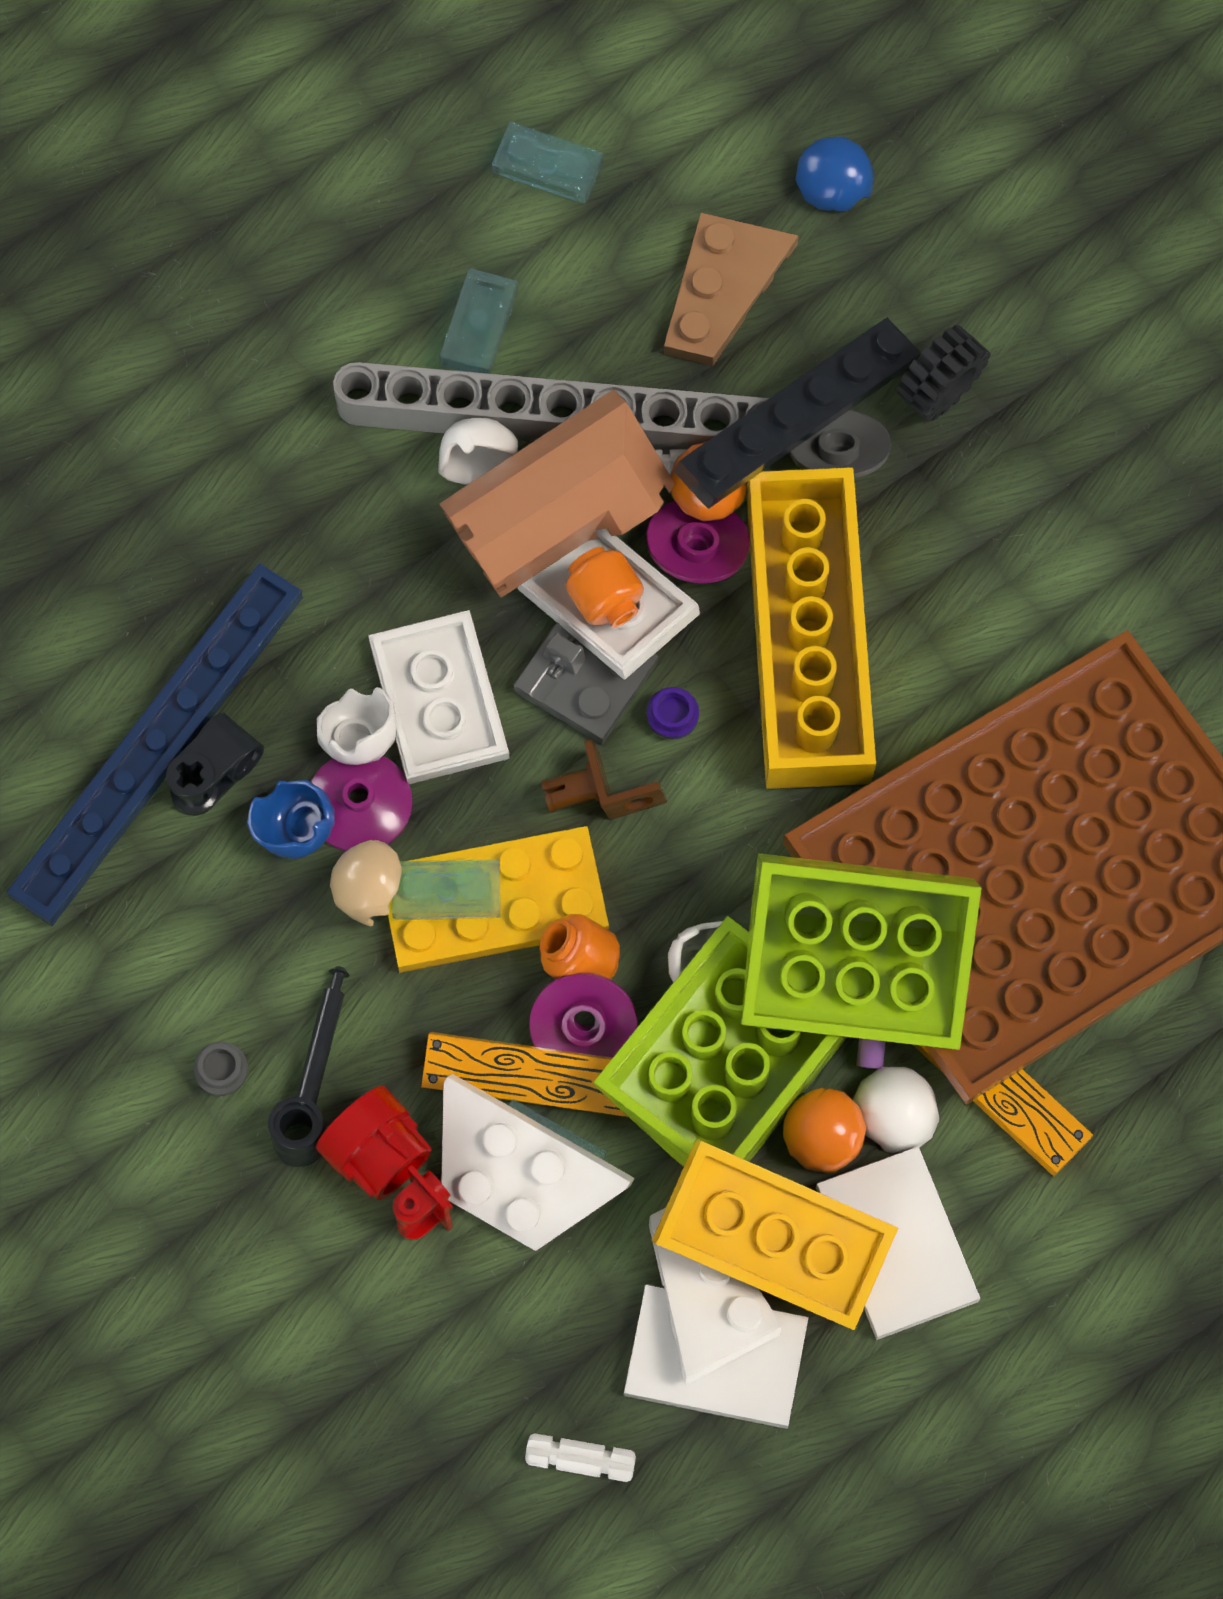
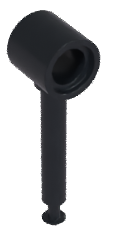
(303, 1107)

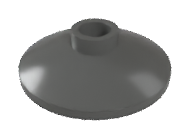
(847, 442)

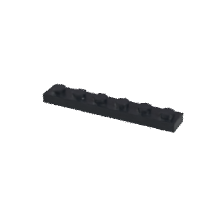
(796, 413)

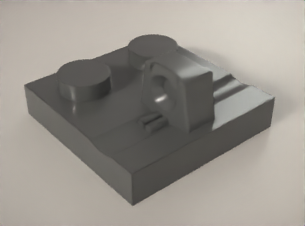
(579, 686)

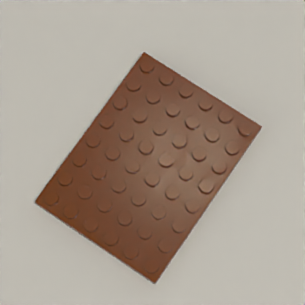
(1092, 842)

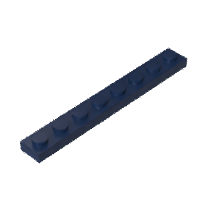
(154, 741)

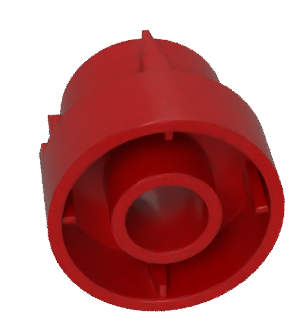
(374, 1143)

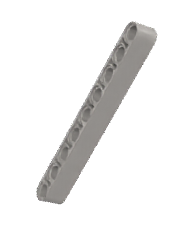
(535, 396)

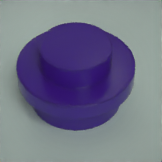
(672, 713)

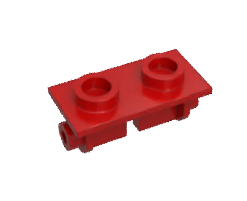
(422, 1206)

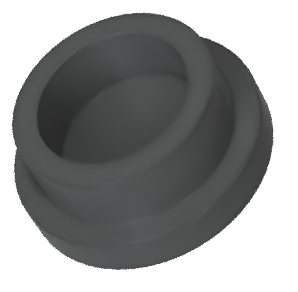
(220, 1068)

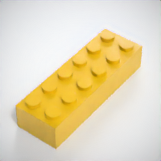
(810, 629)

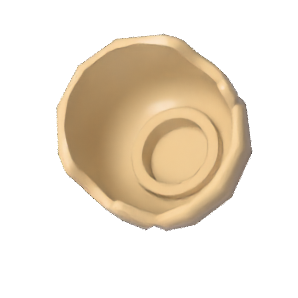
(366, 880)

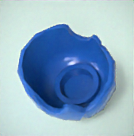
(834, 174)
(292, 819)

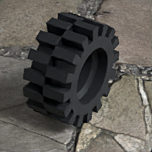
(943, 373)

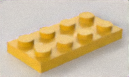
(539, 884)
(774, 1234)

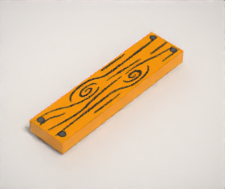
(518, 1072)
(1032, 1119)

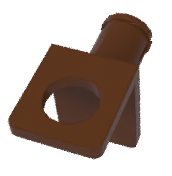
(593, 784)

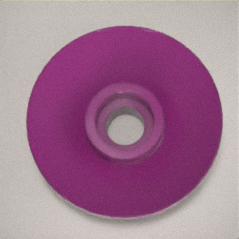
(721, 545)
(380, 815)
(554, 1012)

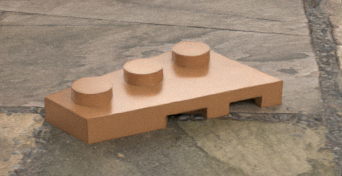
(720, 284)

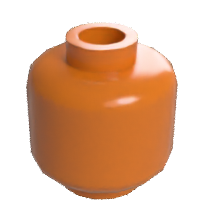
(604, 587)
(579, 946)

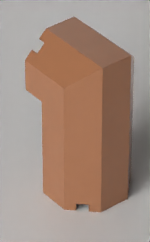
(558, 491)

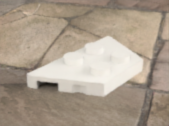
(517, 1169)

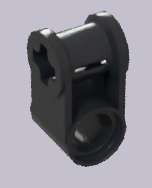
(218, 759)

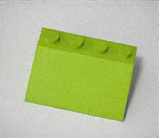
(859, 951)
(704, 1073)

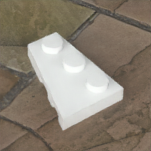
(711, 1312)

